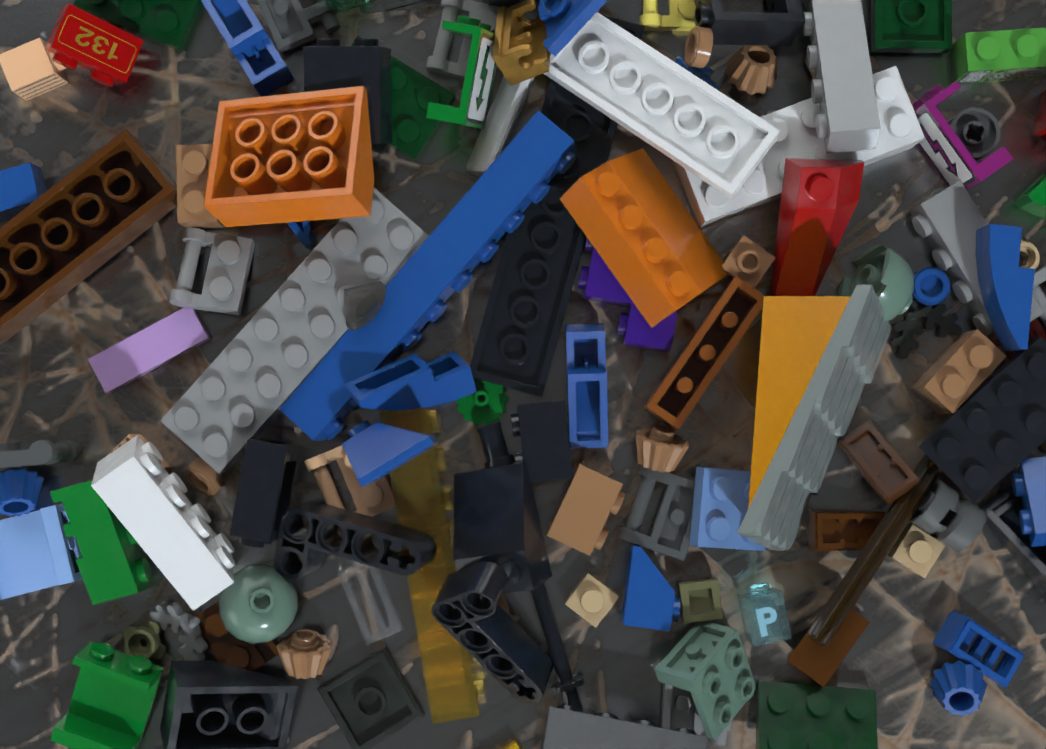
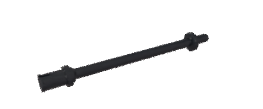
(496, 455)

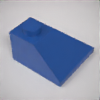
(382, 449)

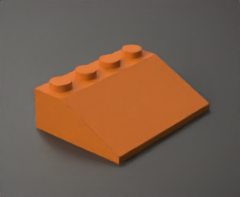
(291, 158)
(644, 235)

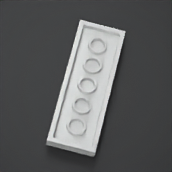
(663, 104)

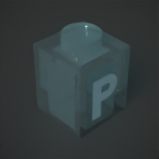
(764, 615)

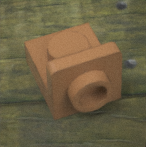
(747, 261)

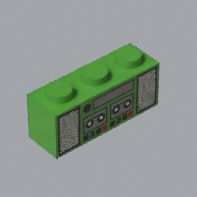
(999, 55)

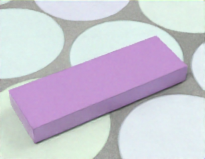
(149, 349)

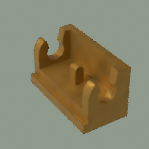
(519, 43)

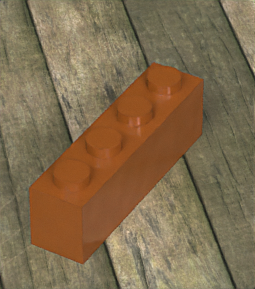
(705, 353)

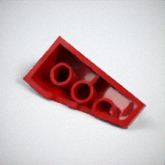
(812, 218)

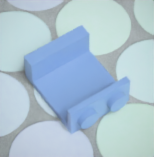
(36, 552)

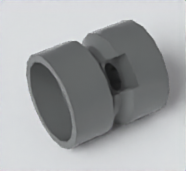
(977, 131)
(953, 519)

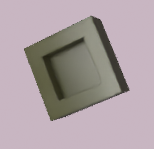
(700, 600)

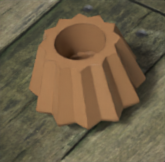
(752, 69)
(660, 448)
(304, 653)

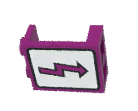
(945, 148)

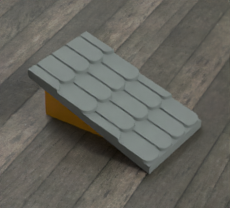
(808, 386)

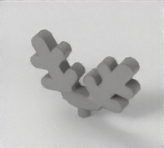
(174, 617)

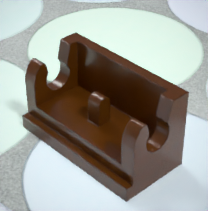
(823, 661)

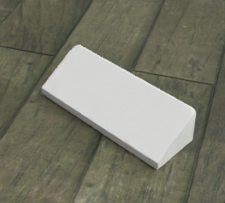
(498, 125)

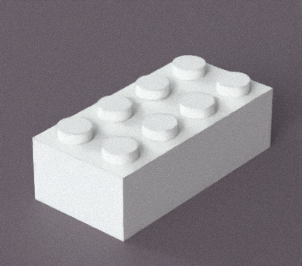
(165, 521)

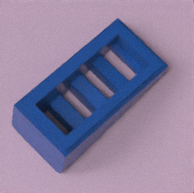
(956, 637)

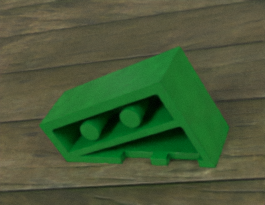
(109, 553)

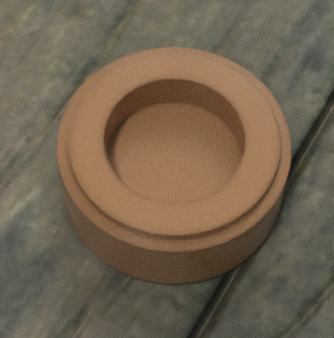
(698, 47)
(204, 477)

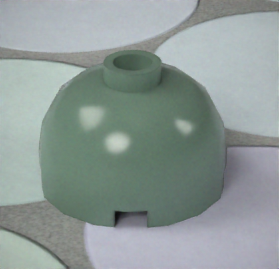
(887, 274)
(258, 604)

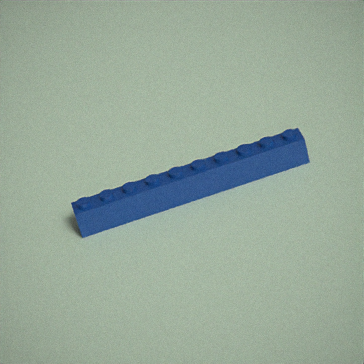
(434, 273)

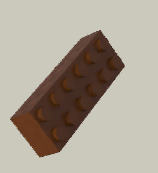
(79, 227)

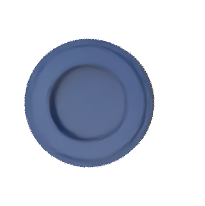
(930, 286)

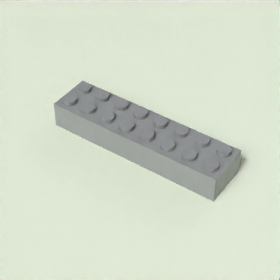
(289, 335)

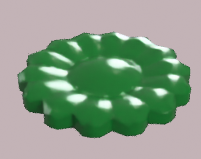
(485, 404)

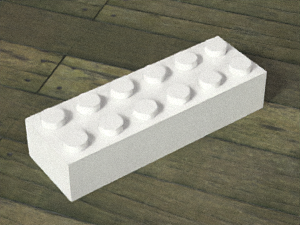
(799, 140)

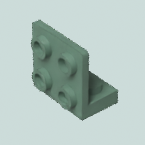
(714, 670)

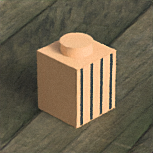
(32, 70)

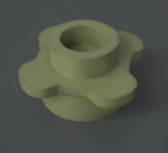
(150, 632)

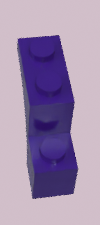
(603, 287)

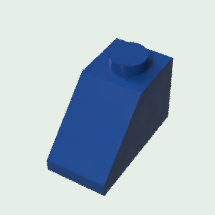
(647, 594)

